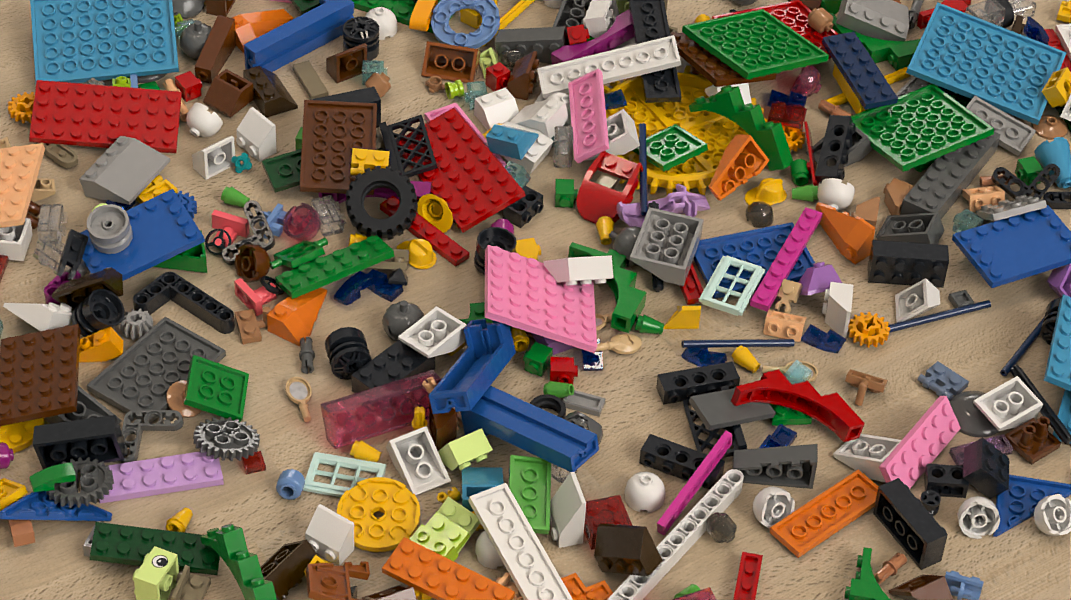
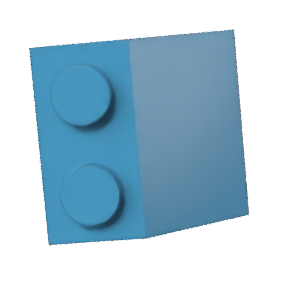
(510, 141)

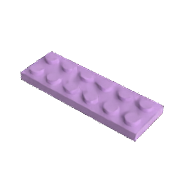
(163, 476)

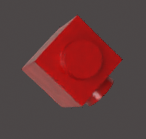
(577, 34)
(497, 76)
(189, 86)
(563, 369)

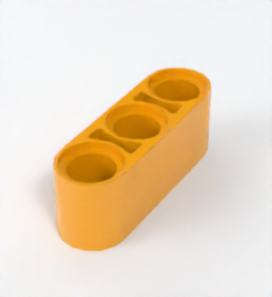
(422, 15)

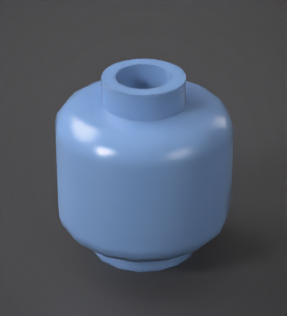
(290, 484)

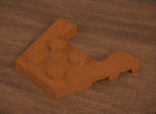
(332, 581)

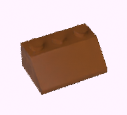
(450, 62)

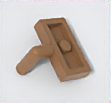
(249, 326)
(864, 381)

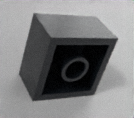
(986, 468)

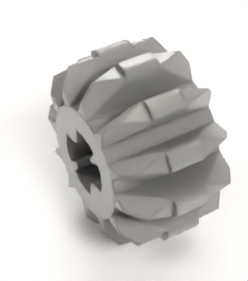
(136, 324)

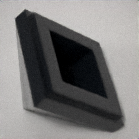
(398, 277)

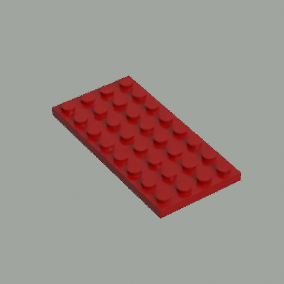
(102, 113)
(467, 171)

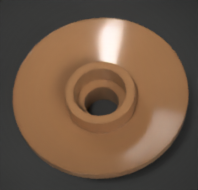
(1051, 127)
(175, 400)

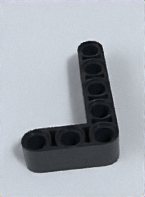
(191, 298)

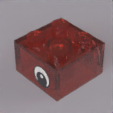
(606, 511)

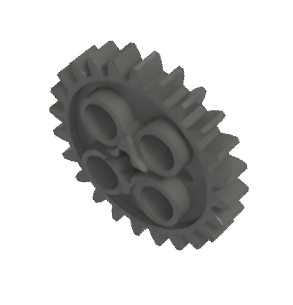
(226, 438)
(95, 482)

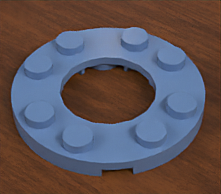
(476, 39)

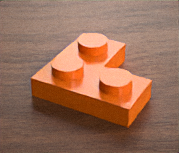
(578, 591)

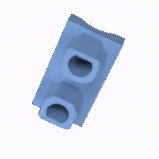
(274, 219)
(964, 586)

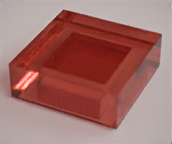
(254, 463)

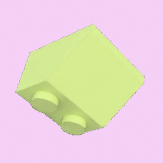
(465, 450)

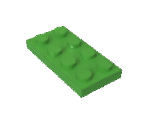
(532, 489)

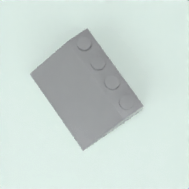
(875, 18)
(123, 171)
(667, 244)

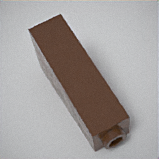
(216, 49)

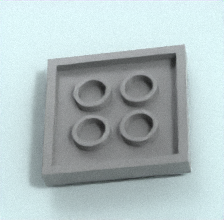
(1011, 208)

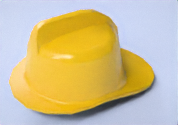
(769, 191)
(435, 211)
(420, 253)

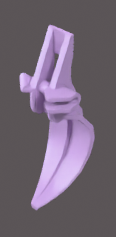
(674, 202)

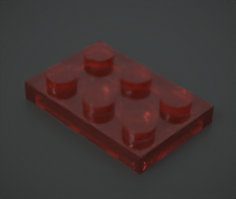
(789, 116)

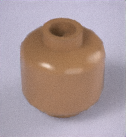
(820, 20)
(380, 82)

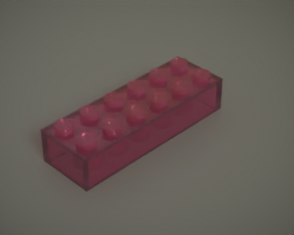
(375, 410)

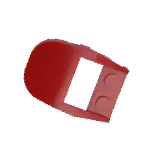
(598, 200)

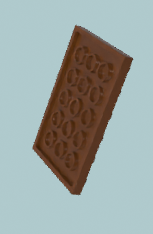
(709, 65)
(328, 139)
(39, 374)

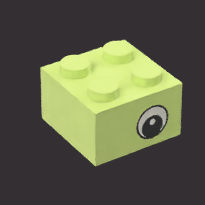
(156, 575)

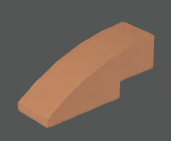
(21, 532)

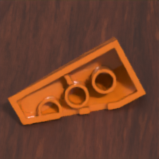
(255, 24)
(738, 164)
(849, 234)
(295, 317)

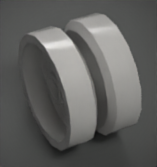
(109, 229)

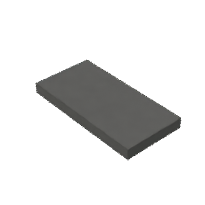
(718, 411)

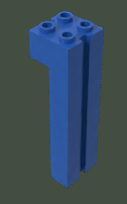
(299, 35)
(476, 369)
(531, 429)

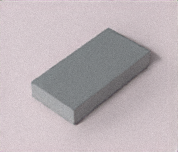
(585, 403)

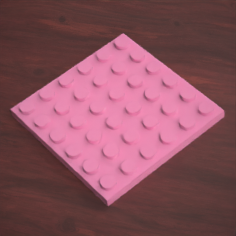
(530, 299)

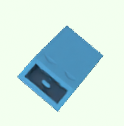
(478, 480)

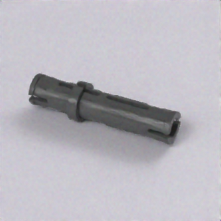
(914, 12)

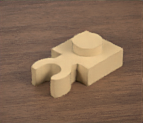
(788, 293)

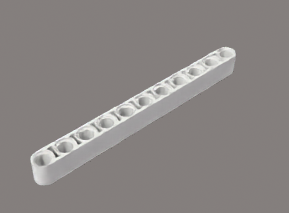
(683, 536)

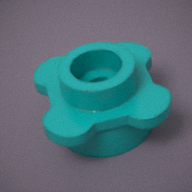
(246, 162)

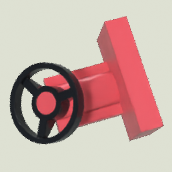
(228, 229)
(258, 297)

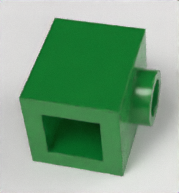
(1028, 169)
(565, 193)
(537, 359)

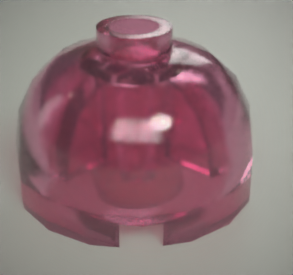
(807, 81)
(302, 222)

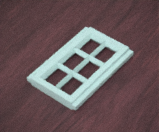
(744, 297)
(338, 461)

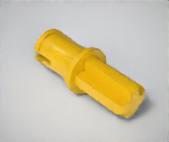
(419, 418)

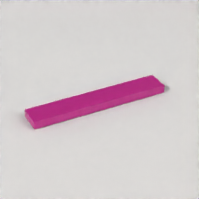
(694, 483)

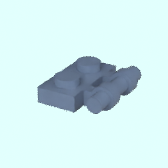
(943, 381)

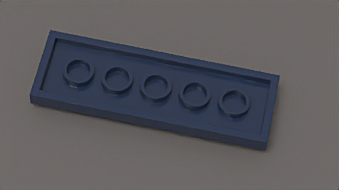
(859, 70)

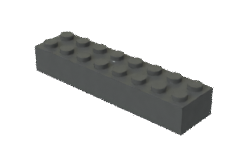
(948, 176)

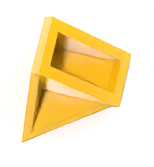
(684, 318)

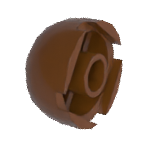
(252, 262)

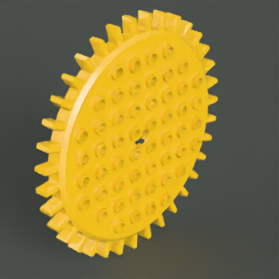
(705, 125)

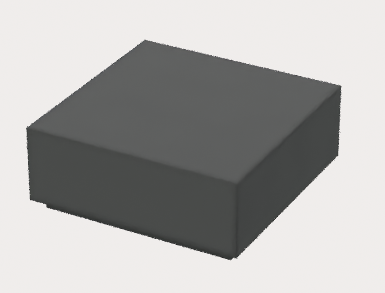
(960, 299)

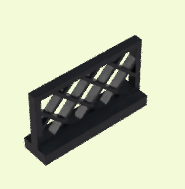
(395, 155)
(738, 439)

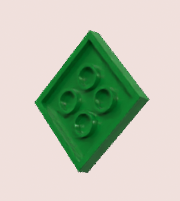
(672, 147)
(216, 388)

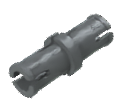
(306, 355)

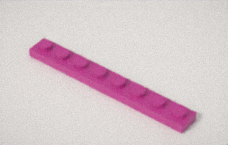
(786, 259)

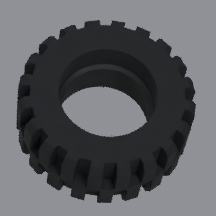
(375, 179)

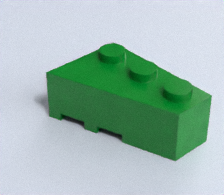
(189, 260)

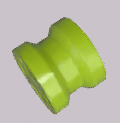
(454, 89)

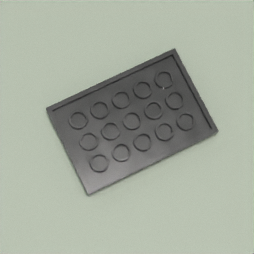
(151, 366)

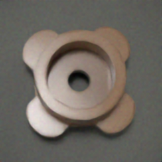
(435, 84)

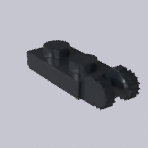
(72, 253)

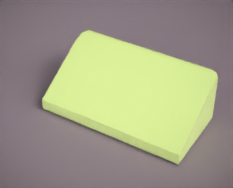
(488, 59)

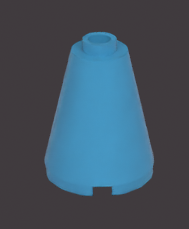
(1056, 153)

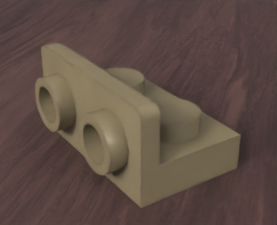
(400, 261)
(190, 586)

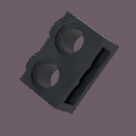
(525, 208)
(946, 480)

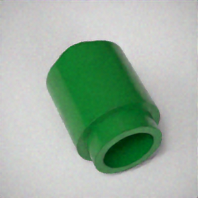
(799, 172)

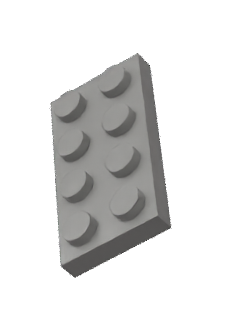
(1013, 133)

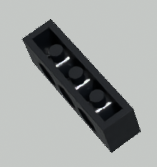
(832, 142)
(683, 384)
(676, 460)

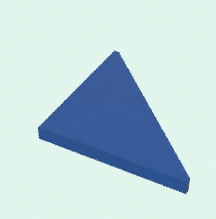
(1021, 499)
(39, 507)

